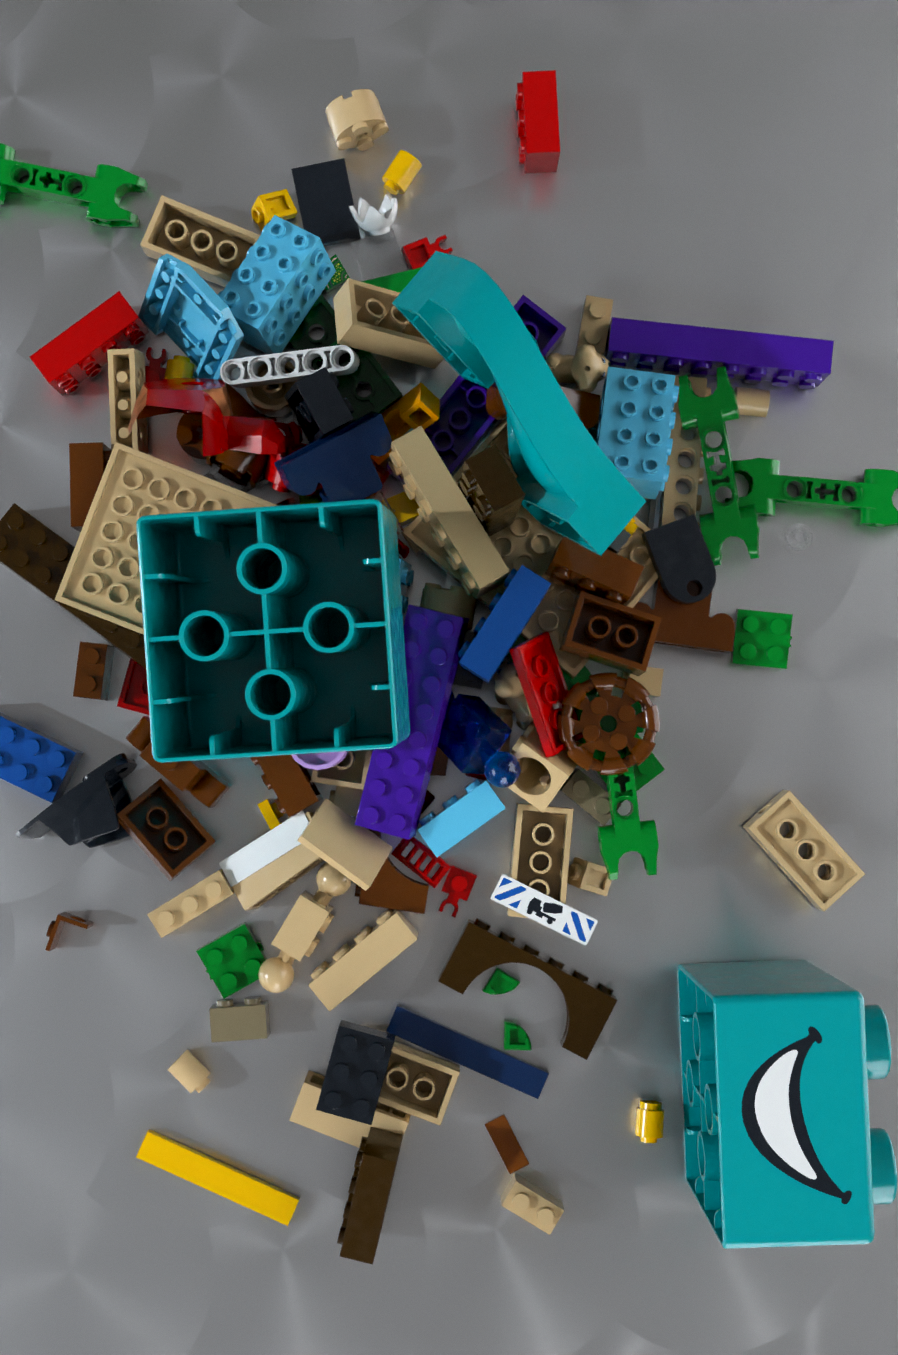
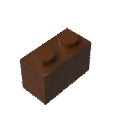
(93, 671)

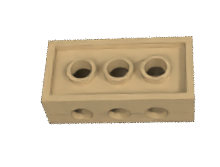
(822, 849)

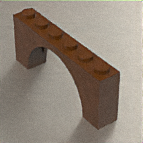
(392, 887)

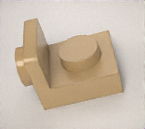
(589, 876)

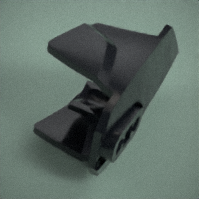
(88, 809)

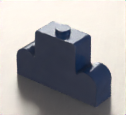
(339, 461)

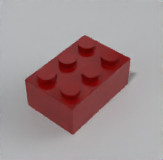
(538, 122)

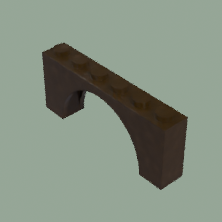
(482, 949)

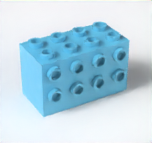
(277, 284)
(637, 426)

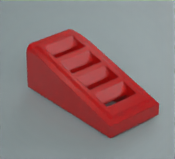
(437, 877)

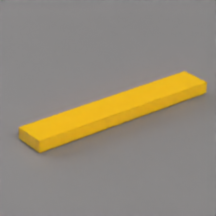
(218, 1177)

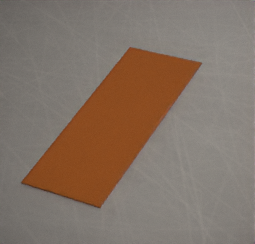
(507, 1144)

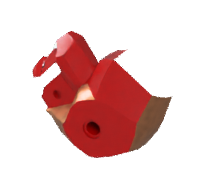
(226, 415)

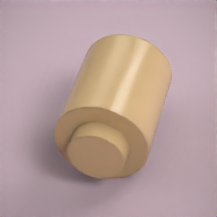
(752, 401)
(190, 1072)

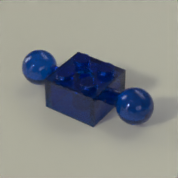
(473, 739)

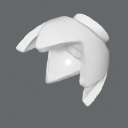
(376, 221)

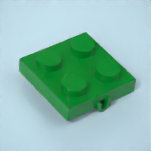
(761, 638)
(233, 959)

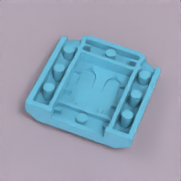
(191, 316)

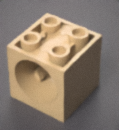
(537, 780)

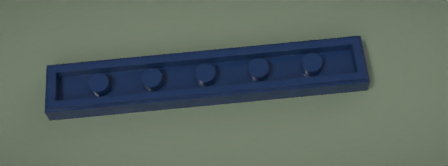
(467, 1051)

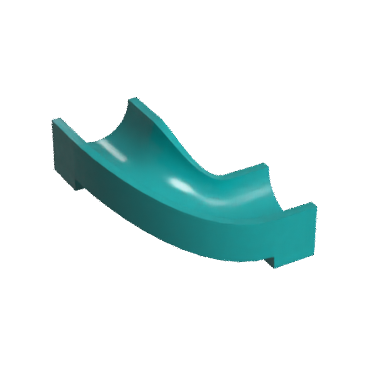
(556, 460)

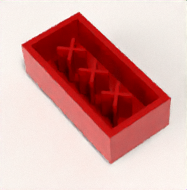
(83, 347)

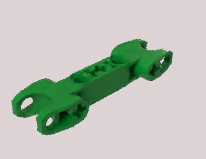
(98, 193)
(710, 416)
(870, 497)
(626, 831)

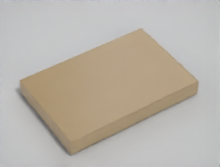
(344, 845)

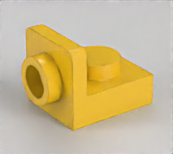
(271, 204)
(271, 813)

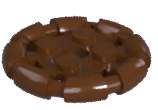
(625, 720)

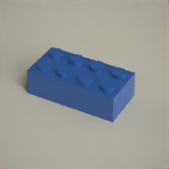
(504, 624)
(35, 760)

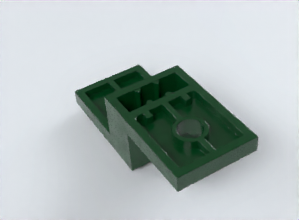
(383, 392)

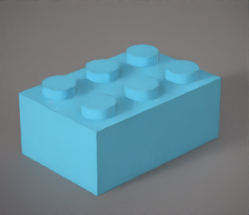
(460, 817)

